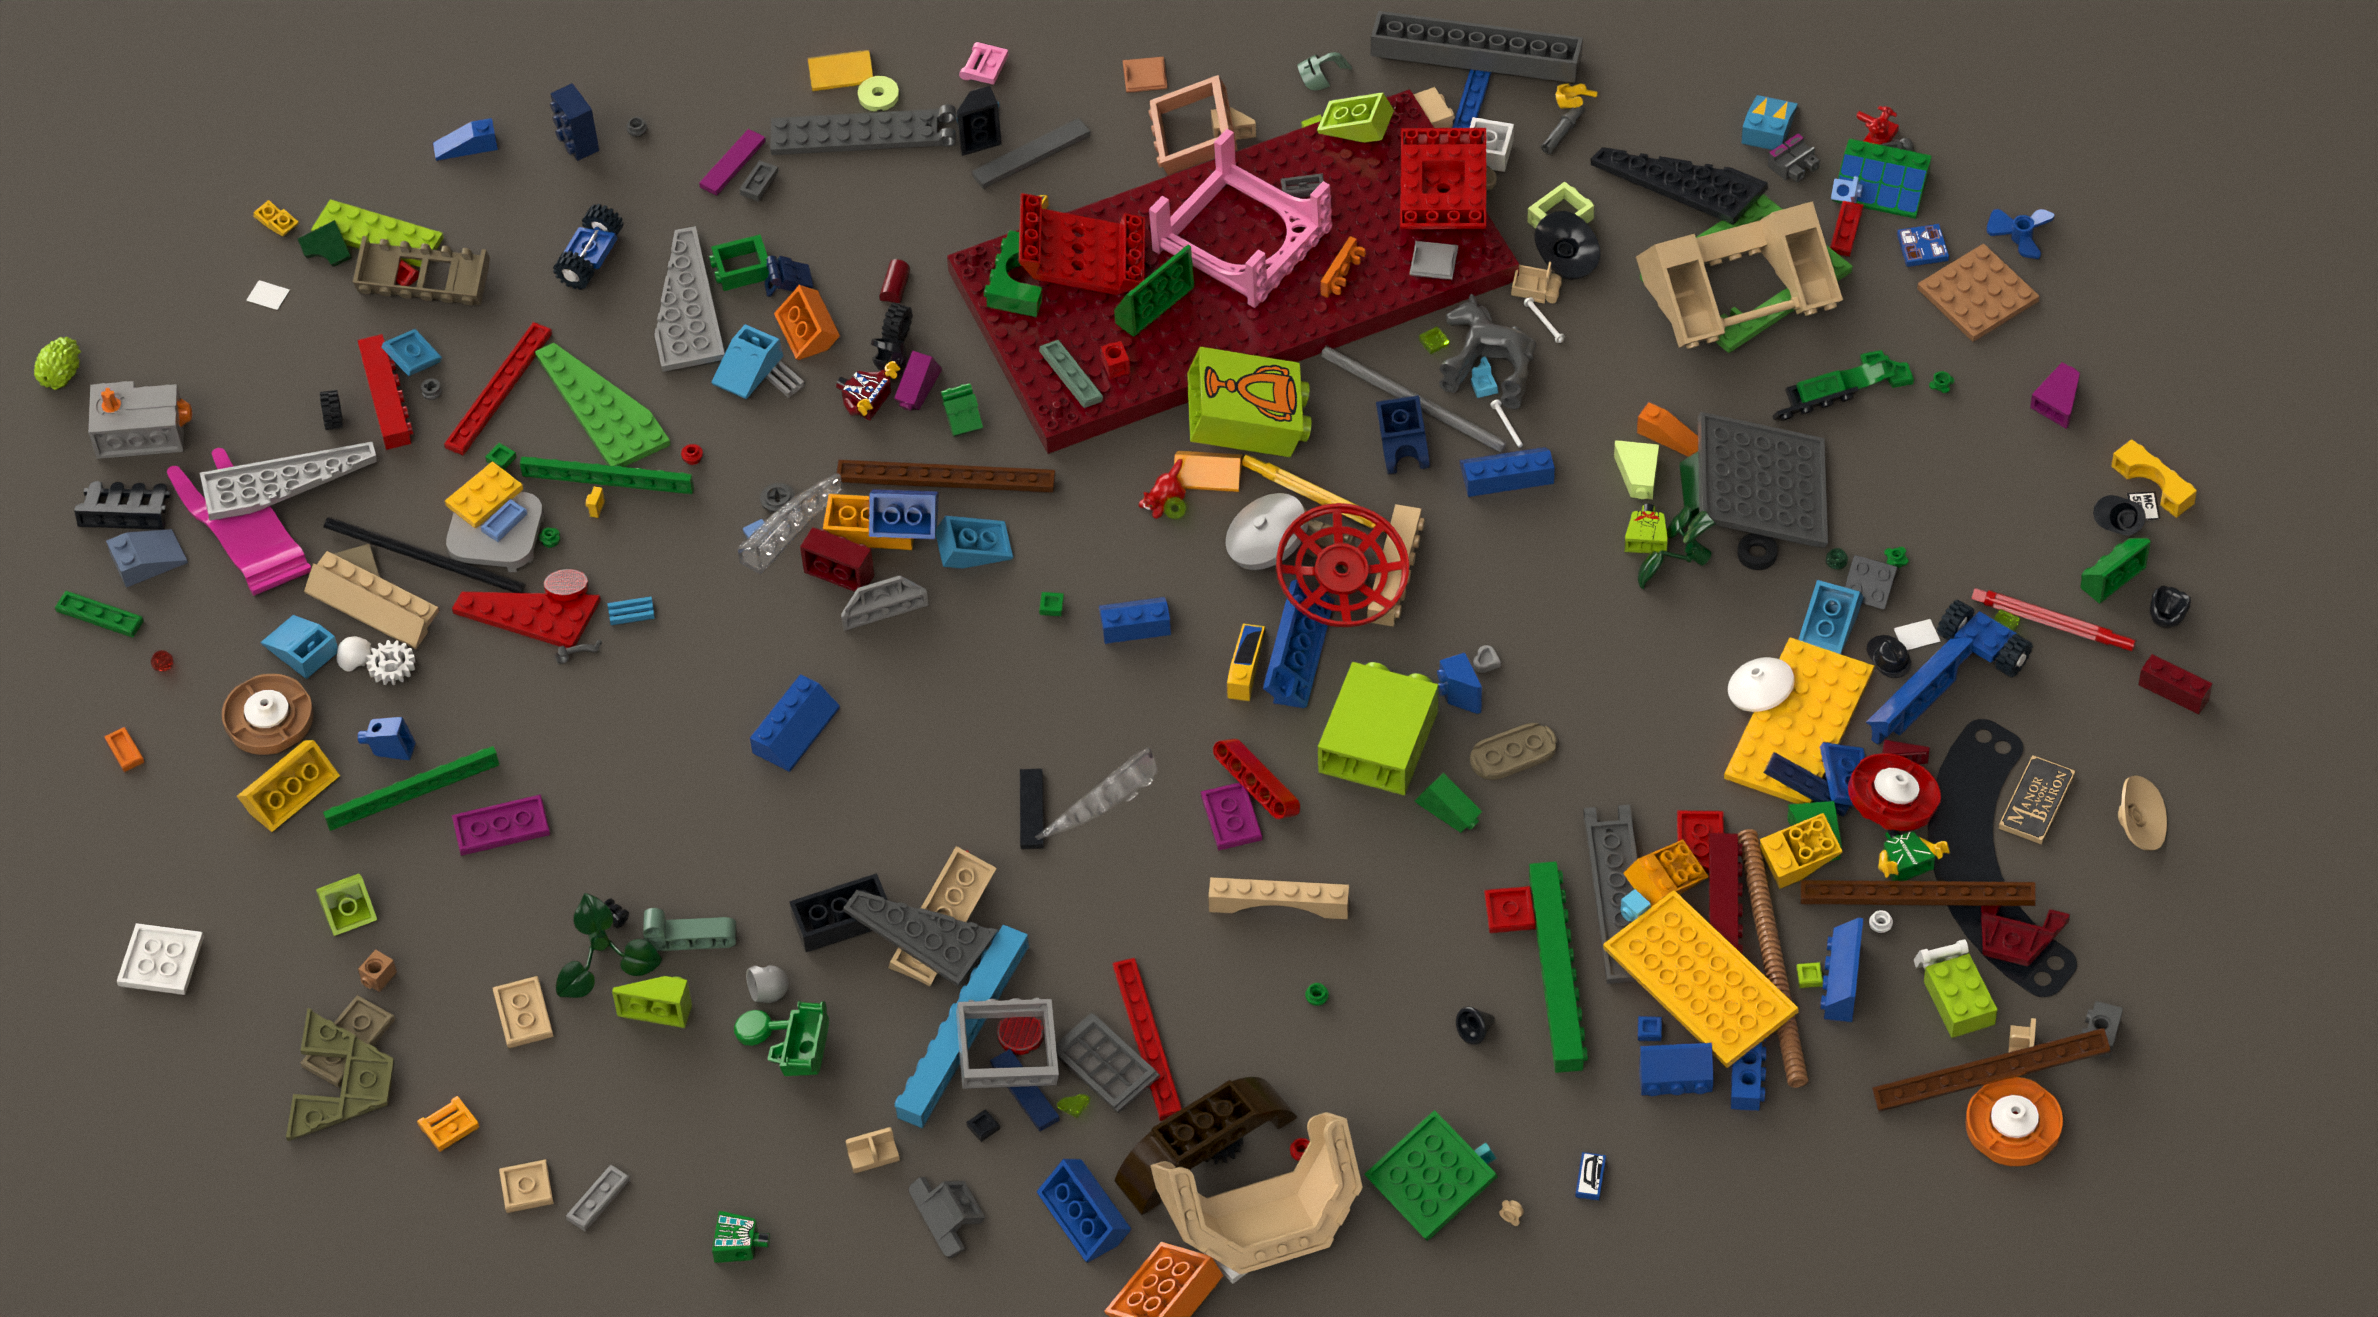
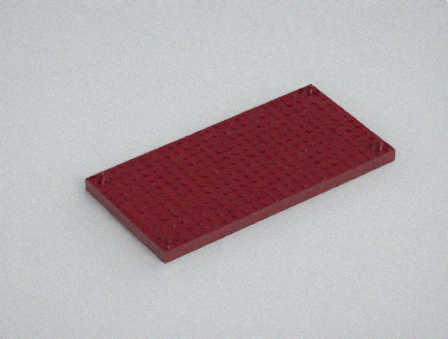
(1286, 326)

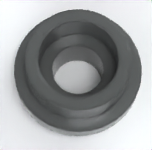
(636, 126)

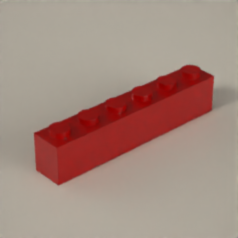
(384, 393)

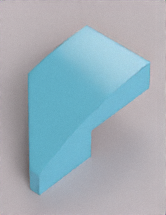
(1482, 379)

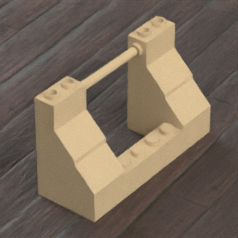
(1787, 239)

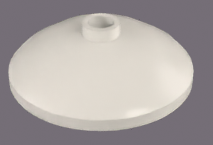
(1761, 684)

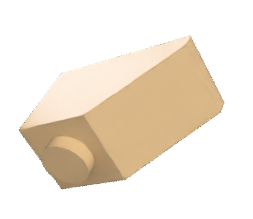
(1243, 125)

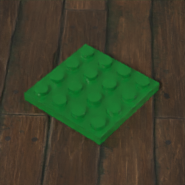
(1431, 1175)

